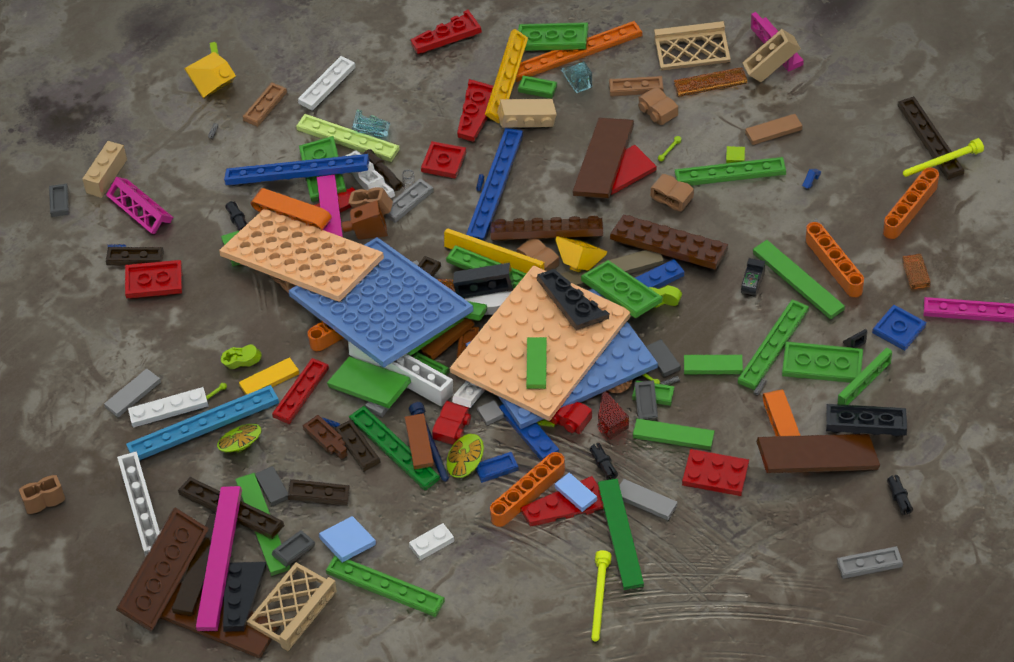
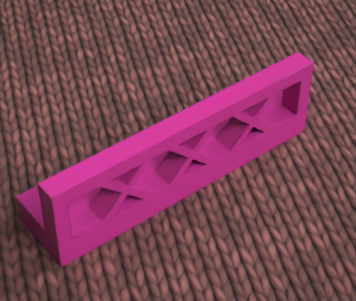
(765, 31)
(143, 201)

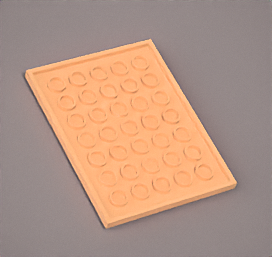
(499, 351)

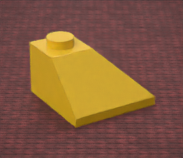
(210, 74)
(579, 254)

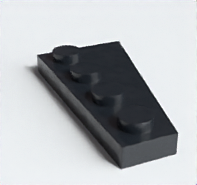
(571, 301)
(240, 593)

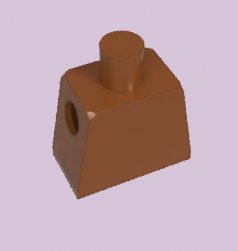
(366, 221)

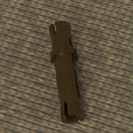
(383, 170)

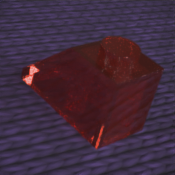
(611, 417)

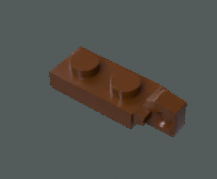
(326, 436)

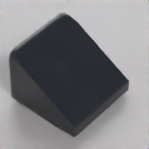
(856, 340)

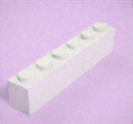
(423, 378)
(139, 499)

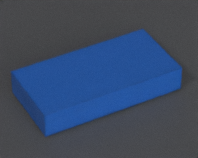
(496, 467)

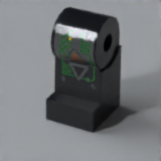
(753, 276)

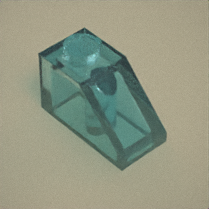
(578, 76)

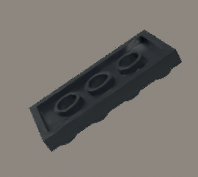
(866, 419)

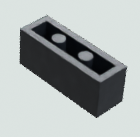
(483, 280)

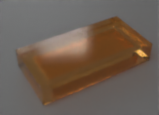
(916, 271)

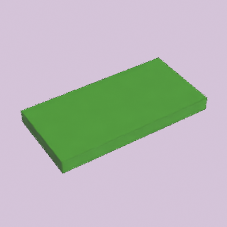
(555, 36)
(317, 150)
(621, 288)
(822, 362)
(369, 382)

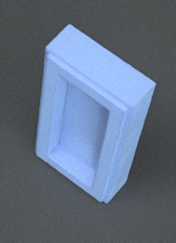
(575, 492)

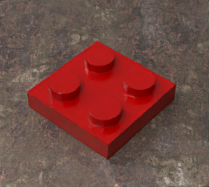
(443, 159)

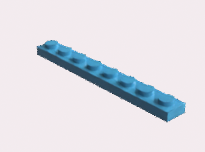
(203, 423)

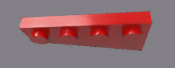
(453, 31)
(474, 110)
(558, 506)

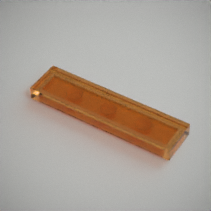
(710, 81)

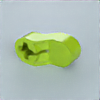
(670, 294)
(239, 357)

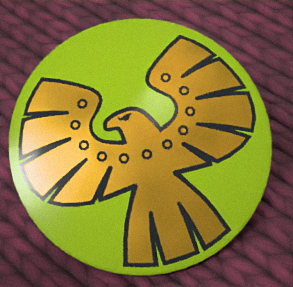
(239, 438)
(465, 455)

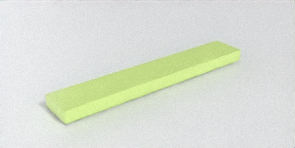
(347, 137)

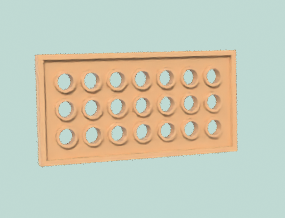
(301, 254)

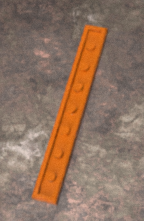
(594, 44)

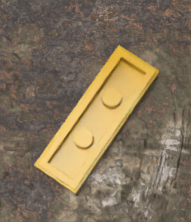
(271, 376)

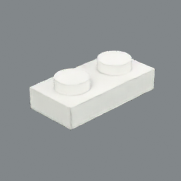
(467, 394)
(431, 541)

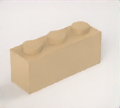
(771, 55)
(526, 113)
(104, 169)

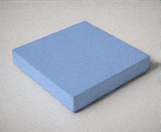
(347, 539)

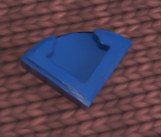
(811, 175)

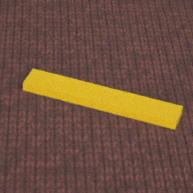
(507, 73)
(499, 254)

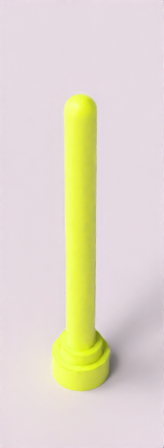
(975, 146)
(602, 561)

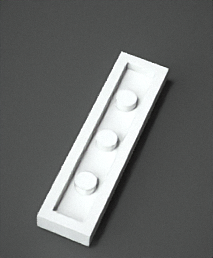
(326, 83)
(168, 407)

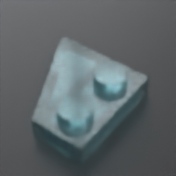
(370, 125)

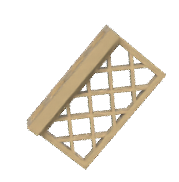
(690, 34)
(304, 617)

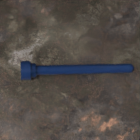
(418, 408)

